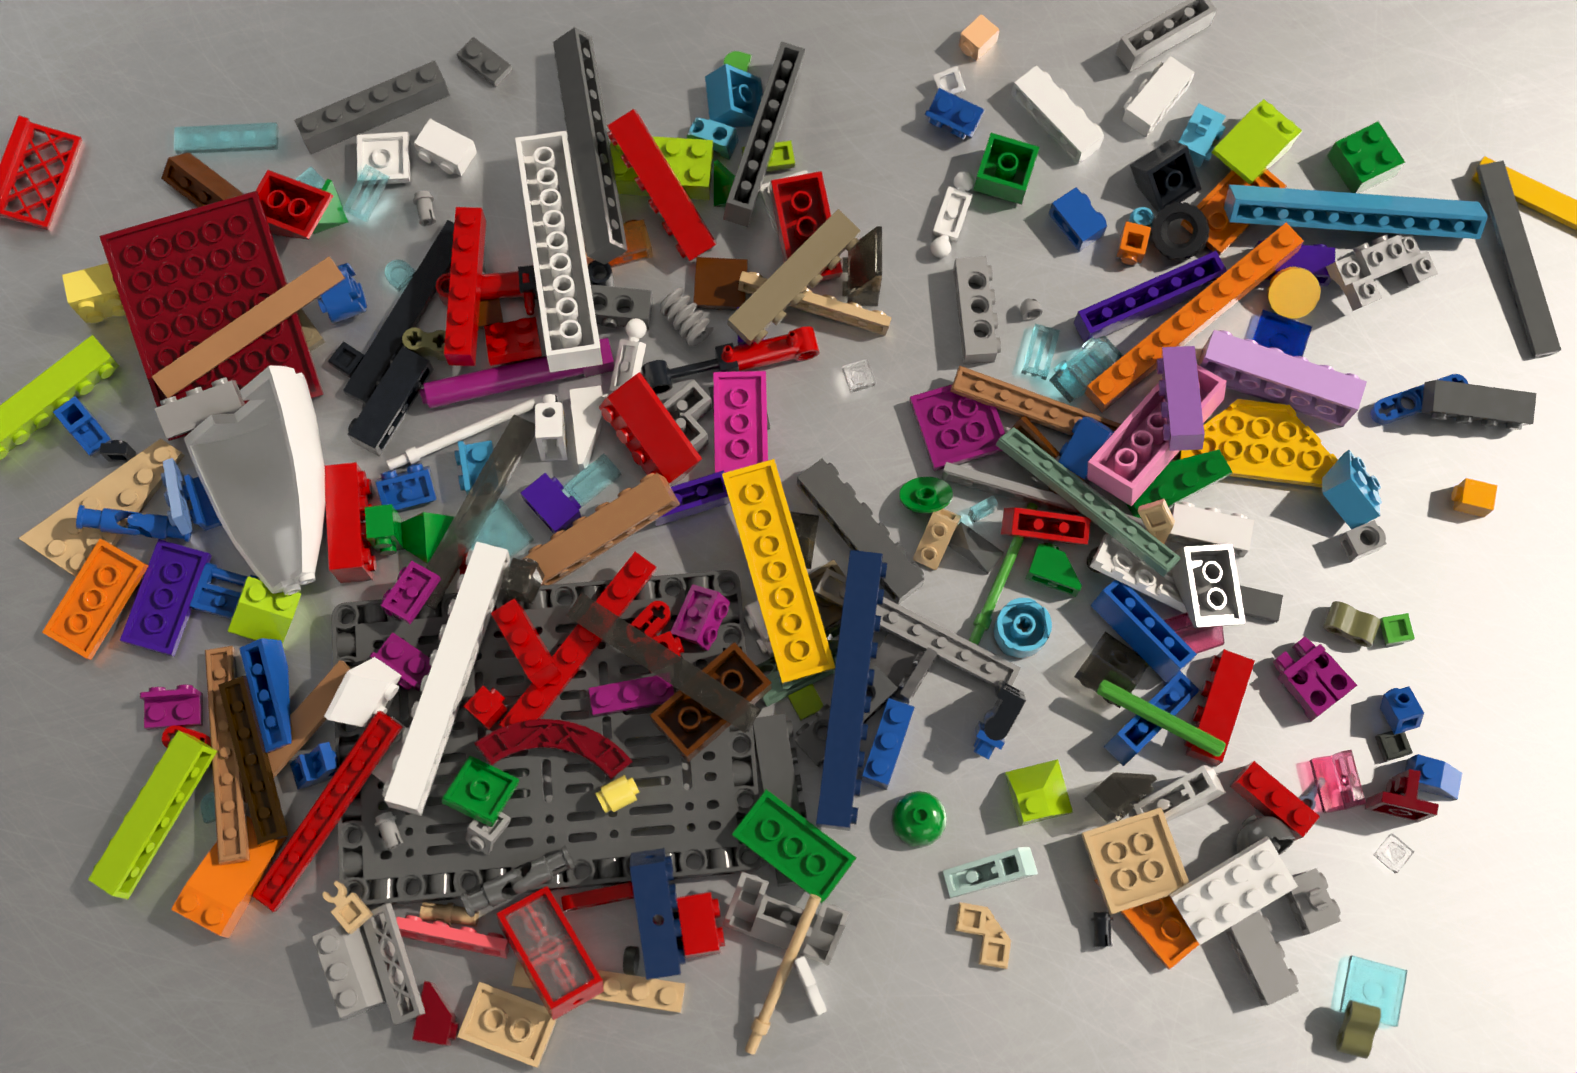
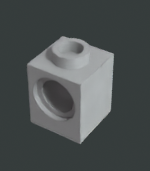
(1353, 545)

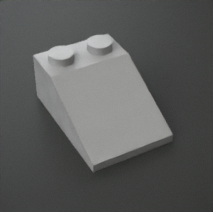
(1209, 585)

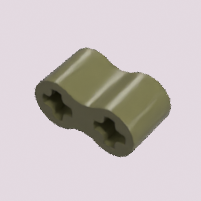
(428, 342)
(1351, 624)
(1358, 1029)

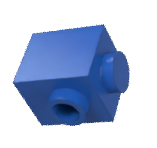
(1401, 710)

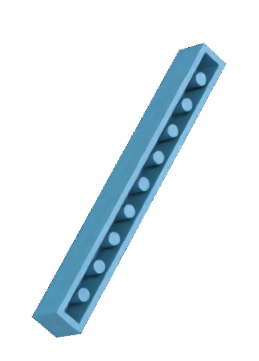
(1355, 211)

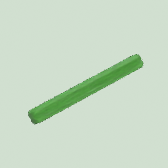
(1161, 718)

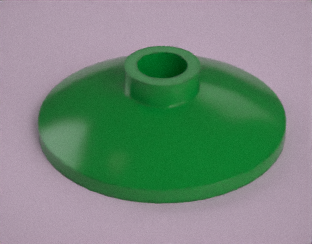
(926, 494)

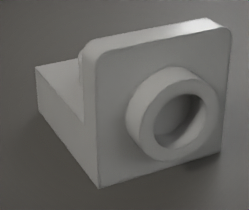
(482, 837)

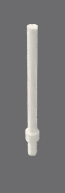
(415, 454)

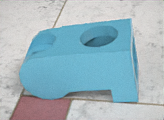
(723, 136)

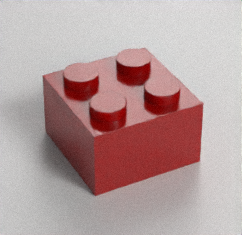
(699, 925)

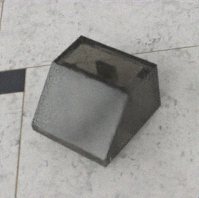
(1117, 792)

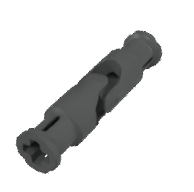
(524, 878)

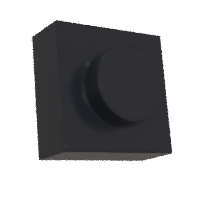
(117, 451)

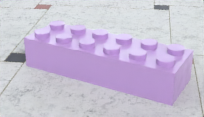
(1283, 378)

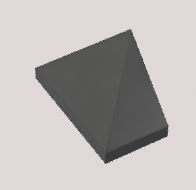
(975, 548)

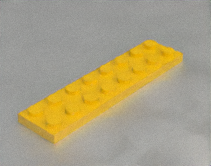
(778, 571)

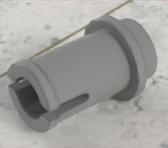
(423, 201)
(389, 830)

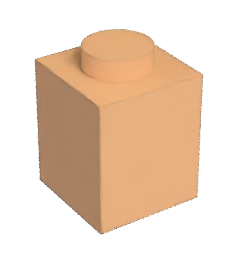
(978, 37)

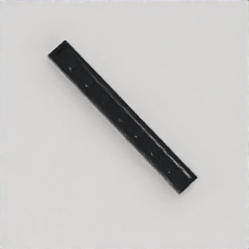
(403, 316)

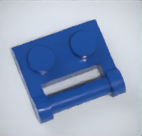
(217, 599)

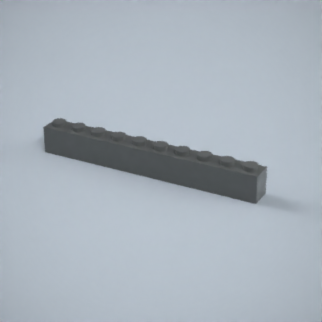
(589, 147)

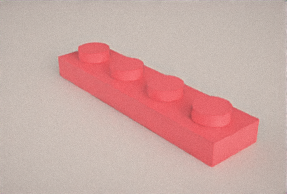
(464, 939)

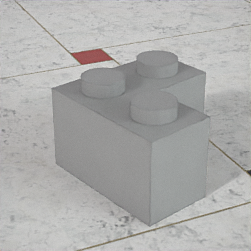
(687, 408)

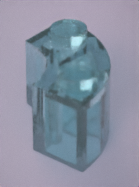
(1075, 375)

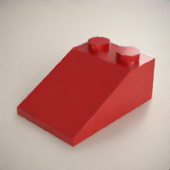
(291, 206)

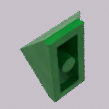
(424, 533)

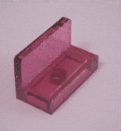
(1196, 638)
(1337, 782)

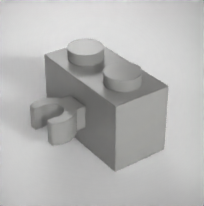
(1312, 903)

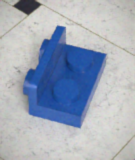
(954, 113)
(406, 487)
(202, 511)

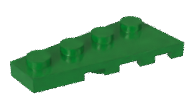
(1183, 479)

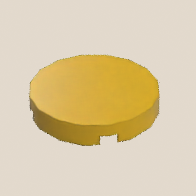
(1293, 292)

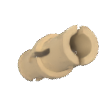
(448, 914)

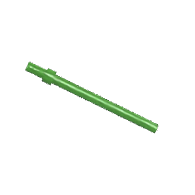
(983, 619)

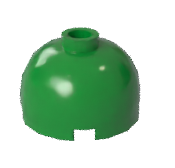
(919, 819)

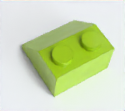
(262, 613)

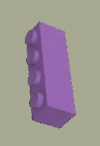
(1181, 397)

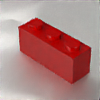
(1045, 526)
(526, 643)
(1274, 799)

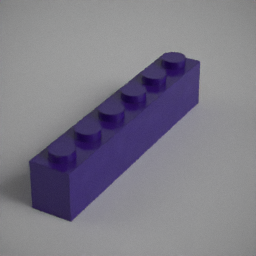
(1149, 297)

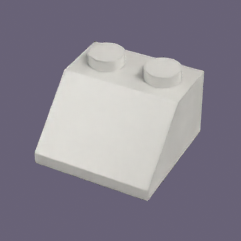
(363, 693)

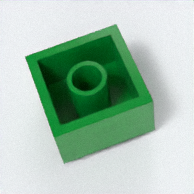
(1365, 158)
(1006, 168)

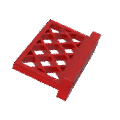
(13, 161)

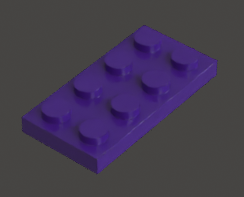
(165, 598)

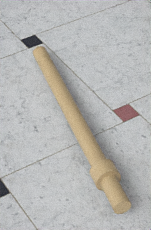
(761, 1023)

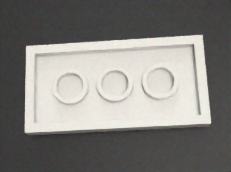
(1233, 890)

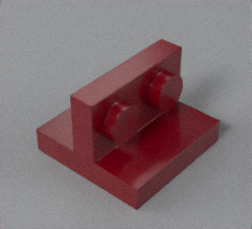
(1401, 799)

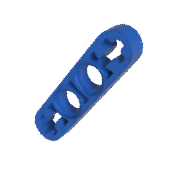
(1400, 412)

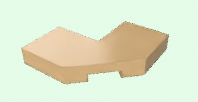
(1157, 519)
(995, 941)

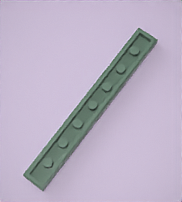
(1088, 501)

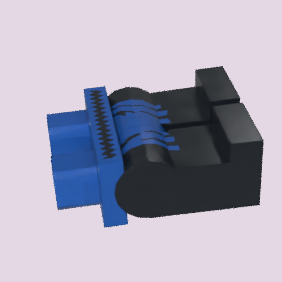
(999, 719)

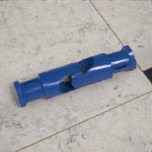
(149, 525)

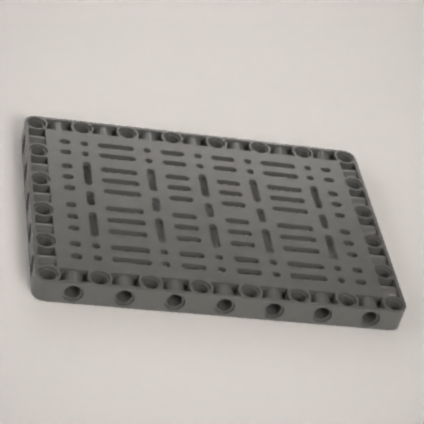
(607, 858)

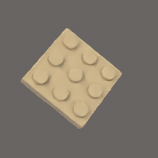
(1135, 860)

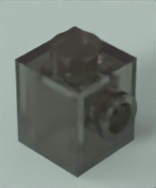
(522, 580)

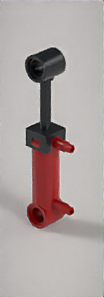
(521, 284)
(797, 345)

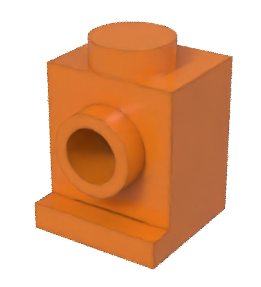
(1137, 237)

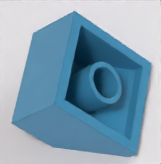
(733, 96)

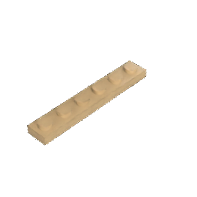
(826, 306)
(627, 990)

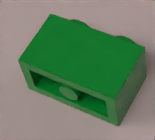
(384, 529)

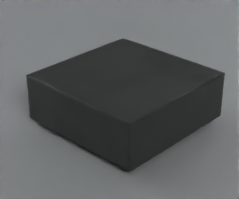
(1393, 745)

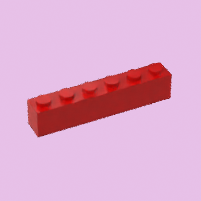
(661, 184)
(465, 287)

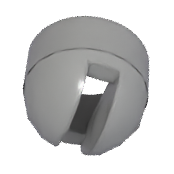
(1030, 309)

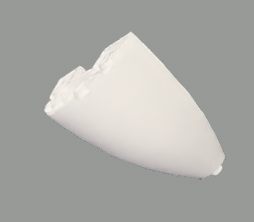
(267, 477)

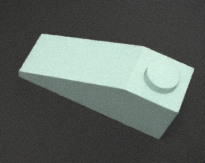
(990, 871)

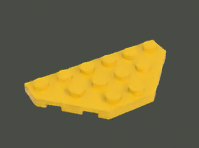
(1266, 444)

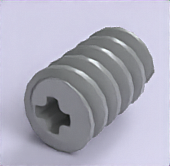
(684, 318)

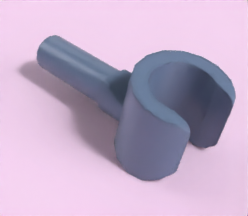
(1311, 796)

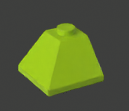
(1038, 792)

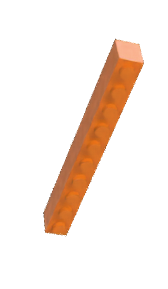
(1194, 316)

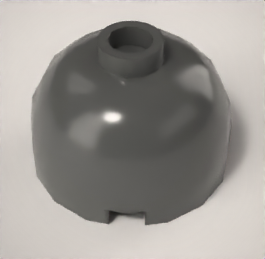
(1258, 828)

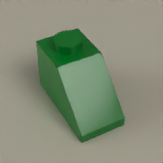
(1053, 569)

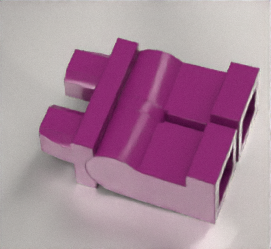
(1314, 679)

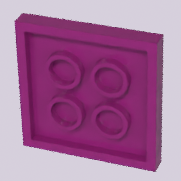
(955, 427)

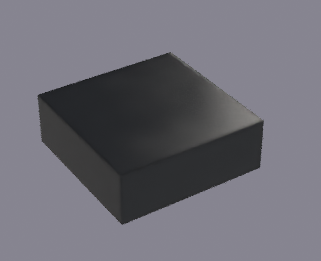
(346, 359)

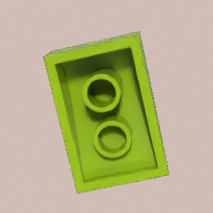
(1257, 141)

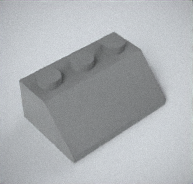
(349, 970)

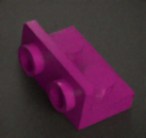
(410, 592)
(700, 616)
(405, 660)
(172, 707)

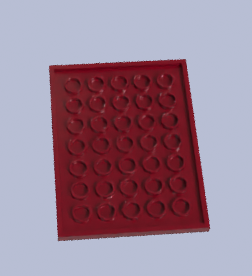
(194, 277)

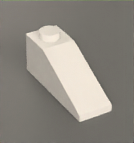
(586, 421)
(1184, 794)

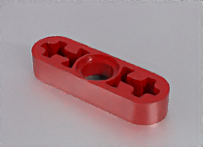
(597, 897)

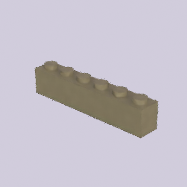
(794, 277)

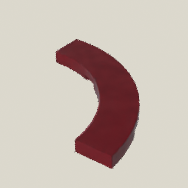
(554, 734)

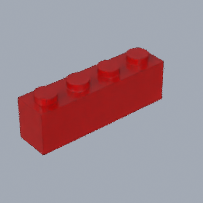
(1221, 701)

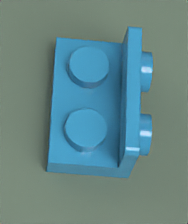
(472, 459)

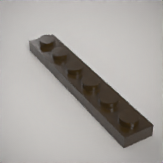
(253, 761)

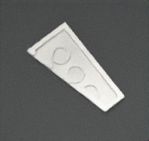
(1123, 565)

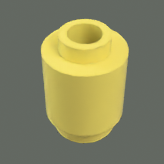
(617, 794)

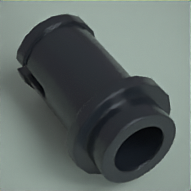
(1102, 929)

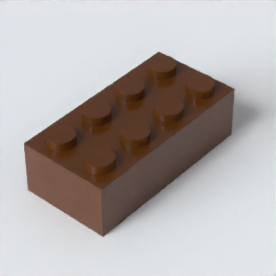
(692, 725)

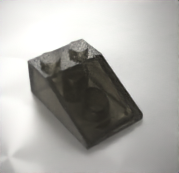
(864, 270)

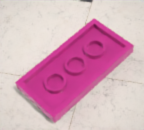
(740, 419)

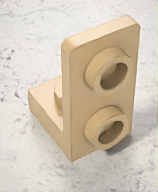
(936, 538)

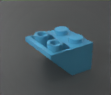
(1352, 490)

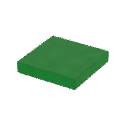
(480, 791)

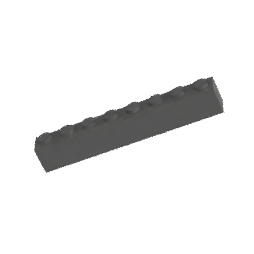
(764, 134)

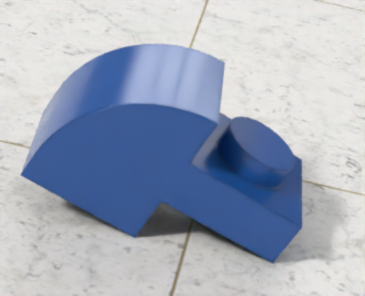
(82, 425)
(315, 766)

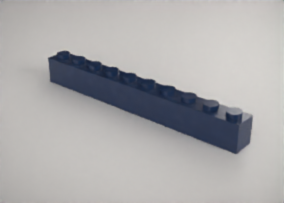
(850, 691)

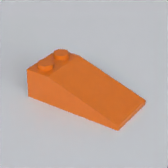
(220, 893)

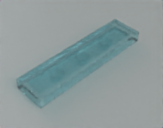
(226, 138)

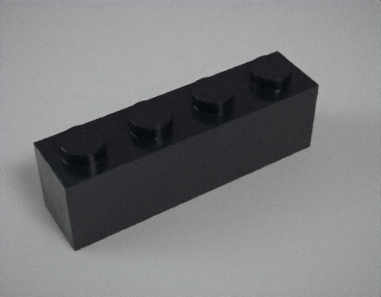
(390, 401)

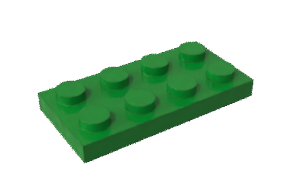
(794, 846)

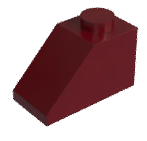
(438, 1021)

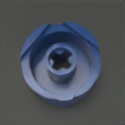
(345, 298)

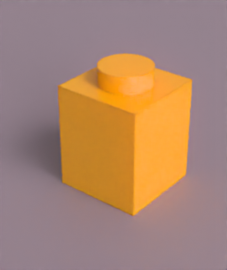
(1474, 497)

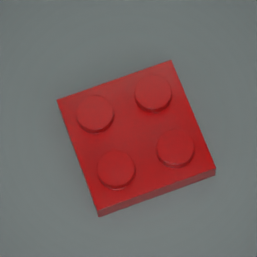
(513, 341)

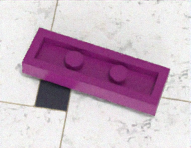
(629, 695)

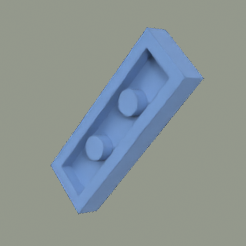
(175, 497)

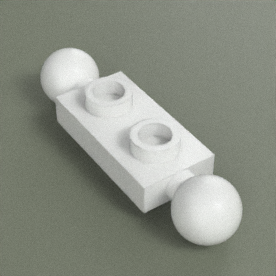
(952, 214)
(629, 354)

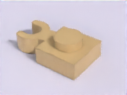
(350, 910)

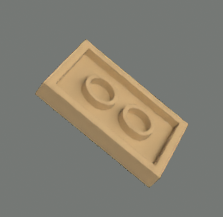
(507, 1024)

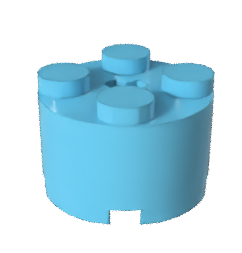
(1031, 616)

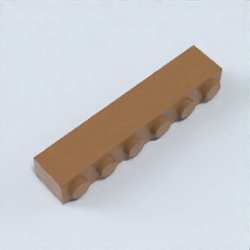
(604, 528)

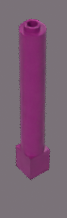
(505, 379)

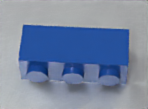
(887, 743)

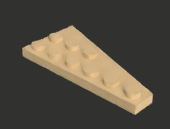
(124, 489)

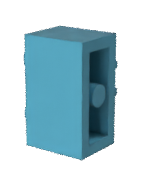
(1200, 133)

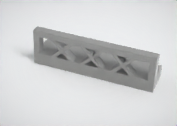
(393, 965)

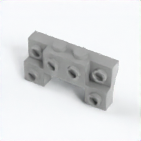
(1357, 272)
(776, 921)

